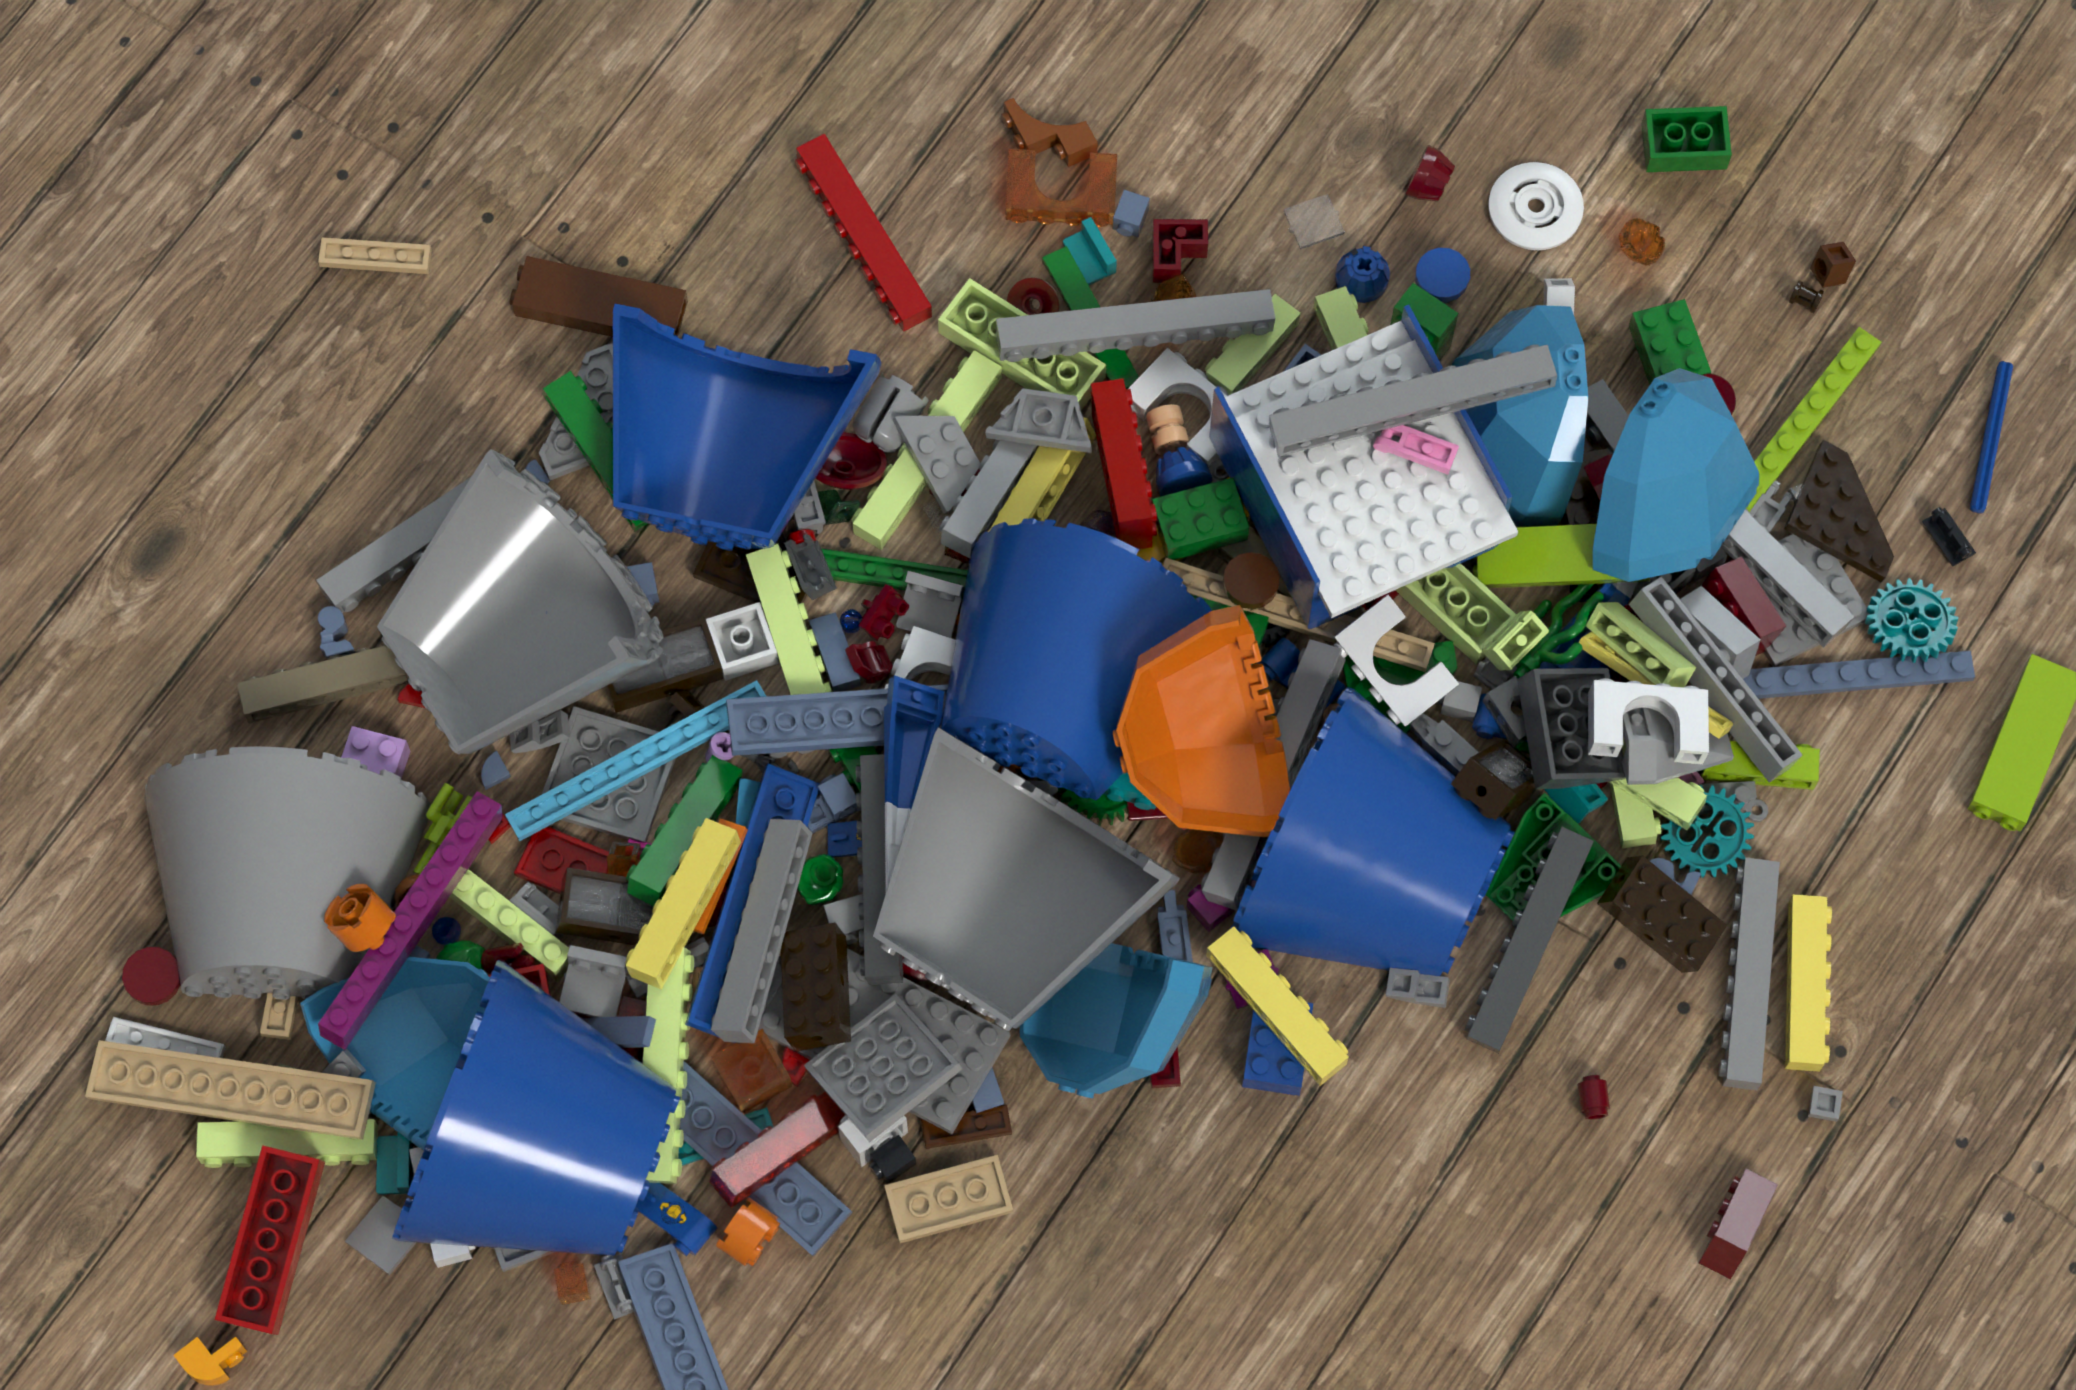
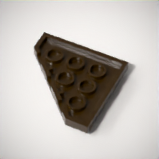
(1838, 516)
(732, 571)

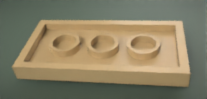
(948, 1198)

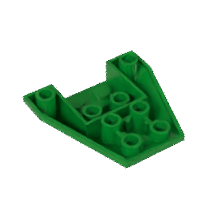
(1527, 849)

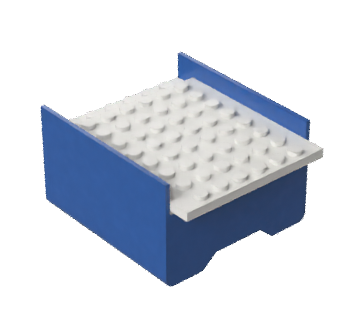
(1347, 516)

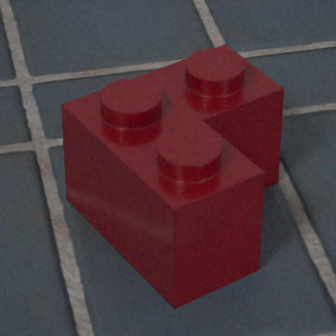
(1176, 240)

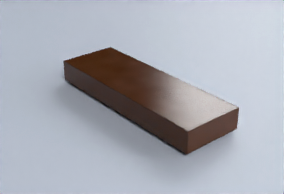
(972, 1127)

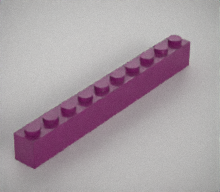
(412, 920)

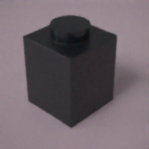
(891, 1160)

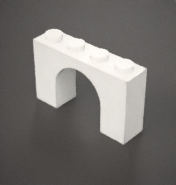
(1173, 376)
(924, 653)
(1405, 700)
(1683, 707)

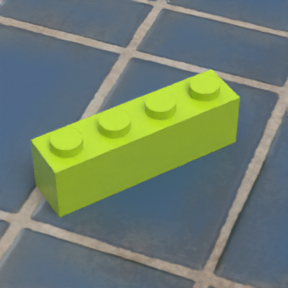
(1801, 775)

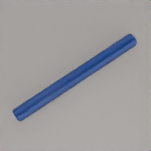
(1991, 437)

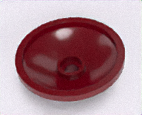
(853, 464)

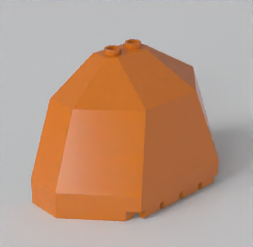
(1201, 732)

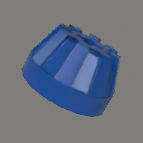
(1363, 274)
(1443, 274)
(1181, 472)

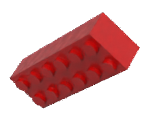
(1123, 464)
(270, 1240)

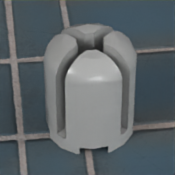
(885, 402)

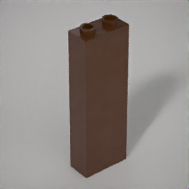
(587, 297)

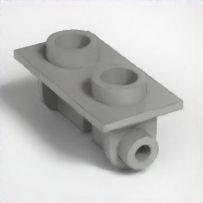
(614, 1286)

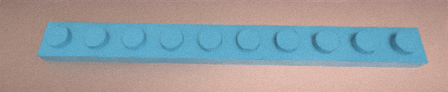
(625, 766)

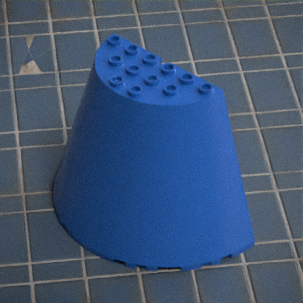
(719, 435)
(1053, 645)
(1372, 853)
(537, 1133)

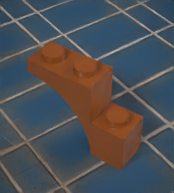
(1070, 141)

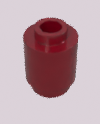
(1593, 1097)

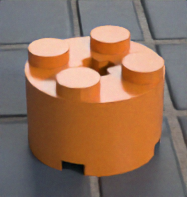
(359, 918)
(748, 1231)

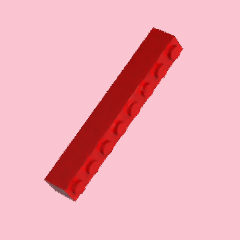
(863, 232)

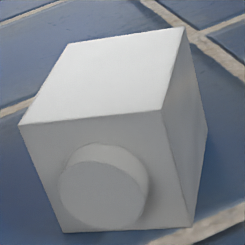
(1461, 702)

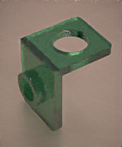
(834, 508)

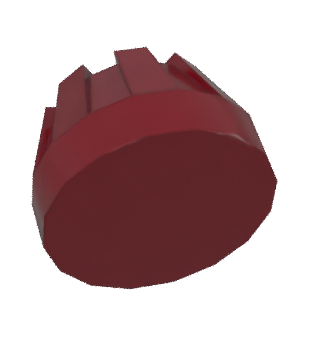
(1430, 175)
(151, 976)

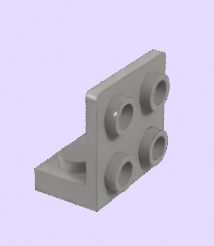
(931, 604)
(593, 982)

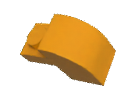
(208, 1367)

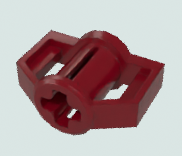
(869, 661)

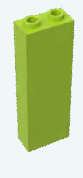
(1543, 559)
(2025, 744)

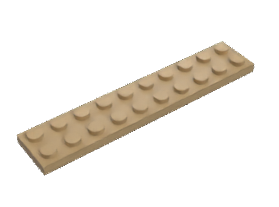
(230, 1089)

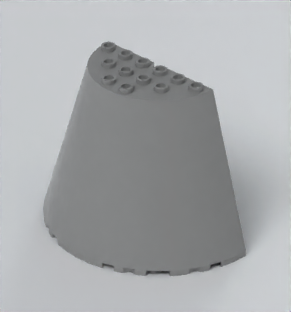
(477, 602)
(260, 851)
(1006, 886)

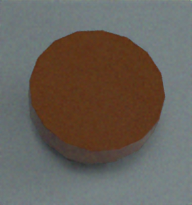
(1251, 580)

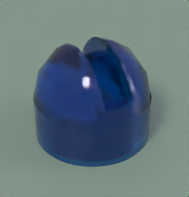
(850, 625)

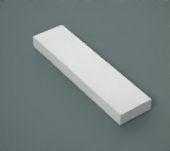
(143, 1035)

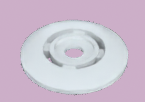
(1517, 222)

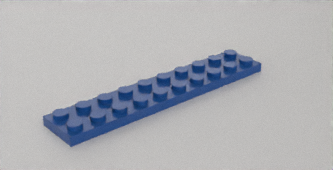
(778, 797)

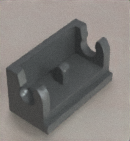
(811, 567)

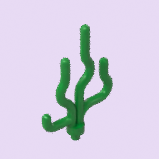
(1543, 649)

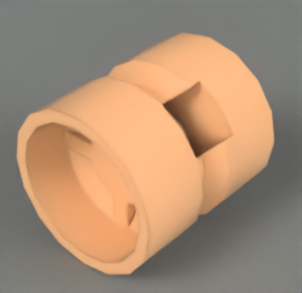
(1168, 430)

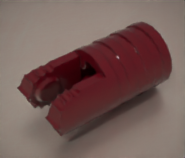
(507, 954)

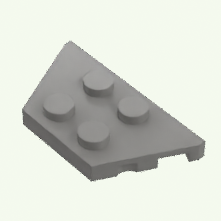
(1043, 420)
(940, 454)

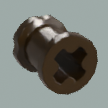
(1806, 296)

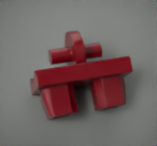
(881, 611)

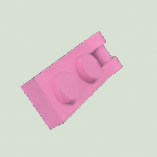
(1418, 447)

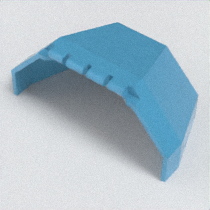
(1542, 433)
(1672, 481)
(1116, 1020)
(409, 1038)

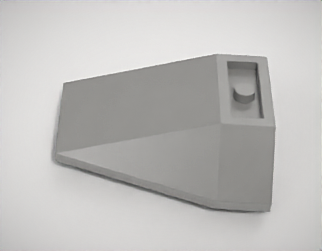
(1651, 749)

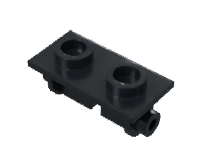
(1948, 536)

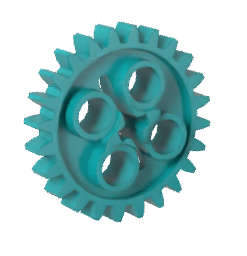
(1911, 620)
(1728, 846)

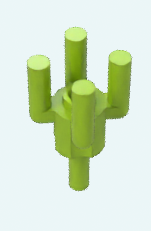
(442, 820)

